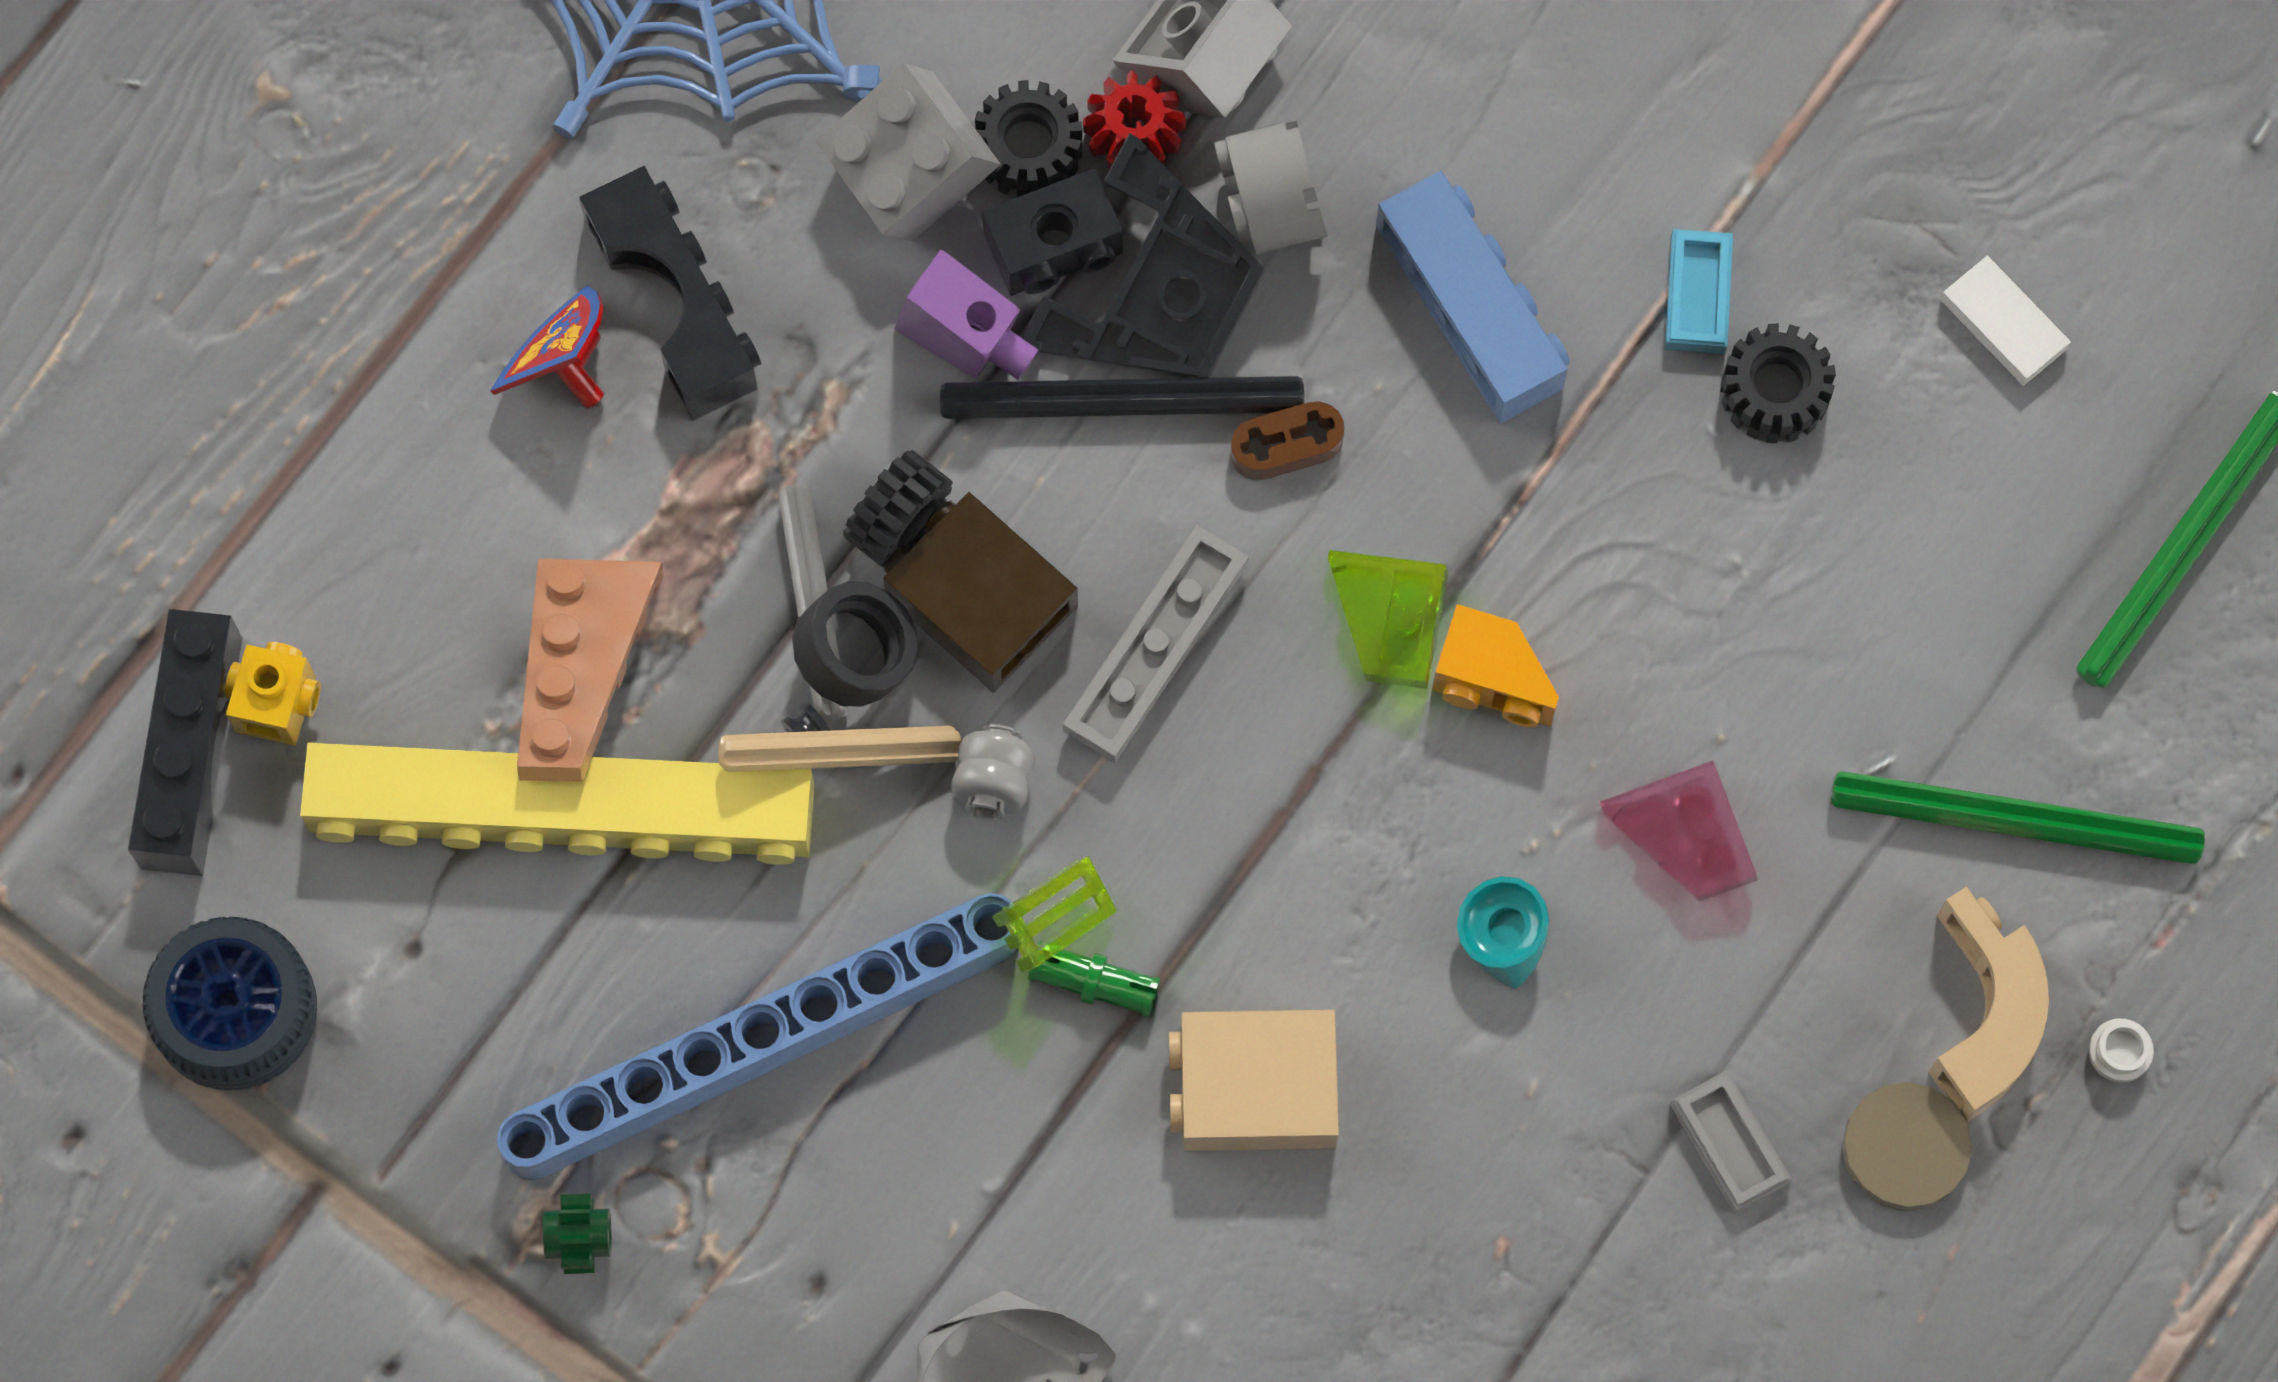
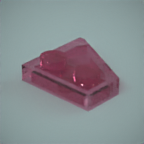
(1686, 830)

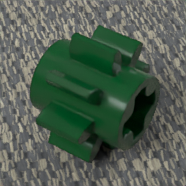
(577, 1233)

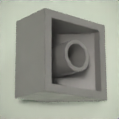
(1204, 49)

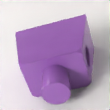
(946, 309)

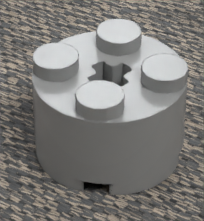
(1270, 188)

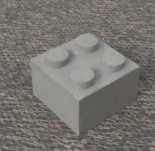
(907, 152)

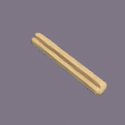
(838, 748)

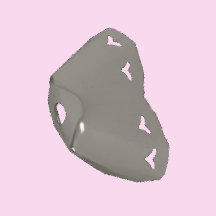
(1011, 1342)

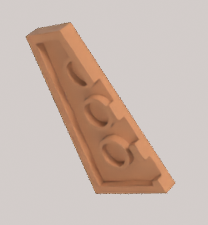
(577, 657)

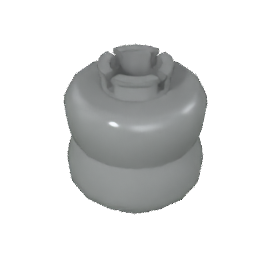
(993, 772)

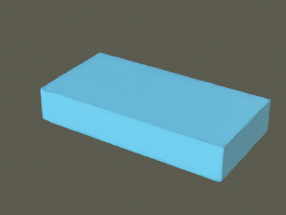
(1698, 291)

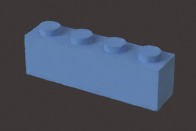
(1472, 296)

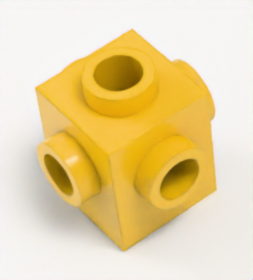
(271, 692)

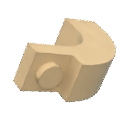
(2015, 1012)

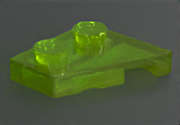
(1391, 613)

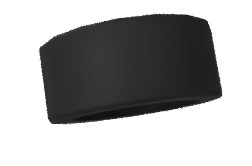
(884, 615)

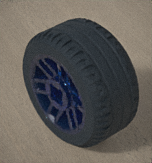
(221, 1043)

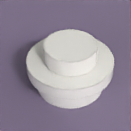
(2121, 1050)

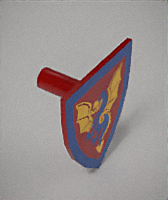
(561, 346)

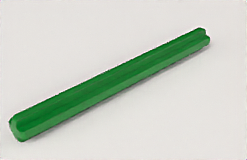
(2182, 547)
(2017, 817)

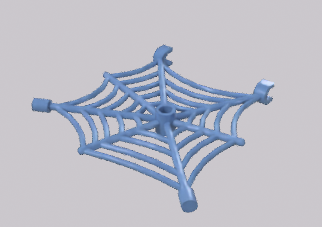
(855, 79)

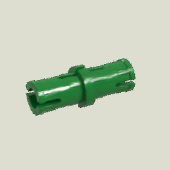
(1098, 981)

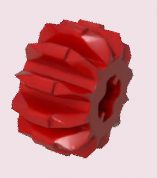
(1128, 103)

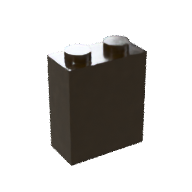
(980, 590)

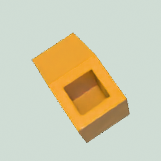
(1494, 667)

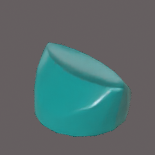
(1504, 928)

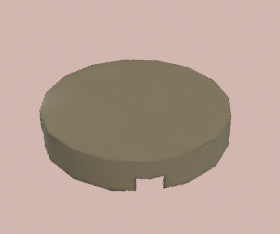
(1907, 1146)

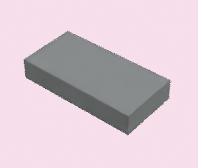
(1730, 1142)

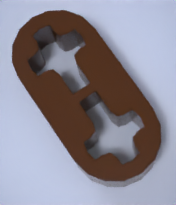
(1291, 454)

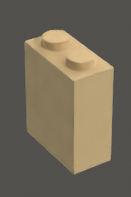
(1255, 1080)

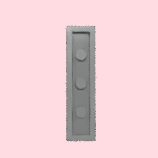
(1155, 643)

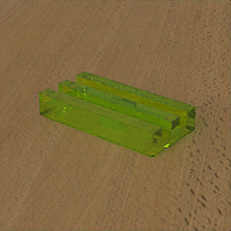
(1022, 934)

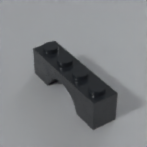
(637, 231)
(175, 780)

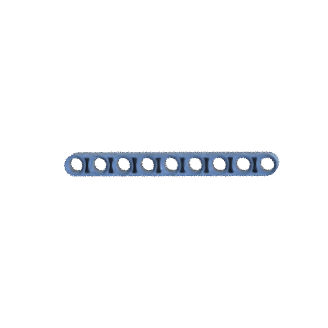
(742, 1062)

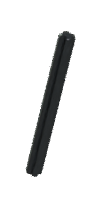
(1120, 397)

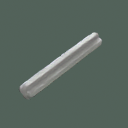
(807, 571)

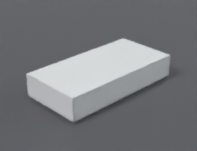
(2005, 320)

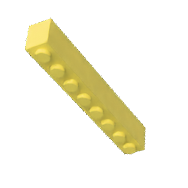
(617, 805)

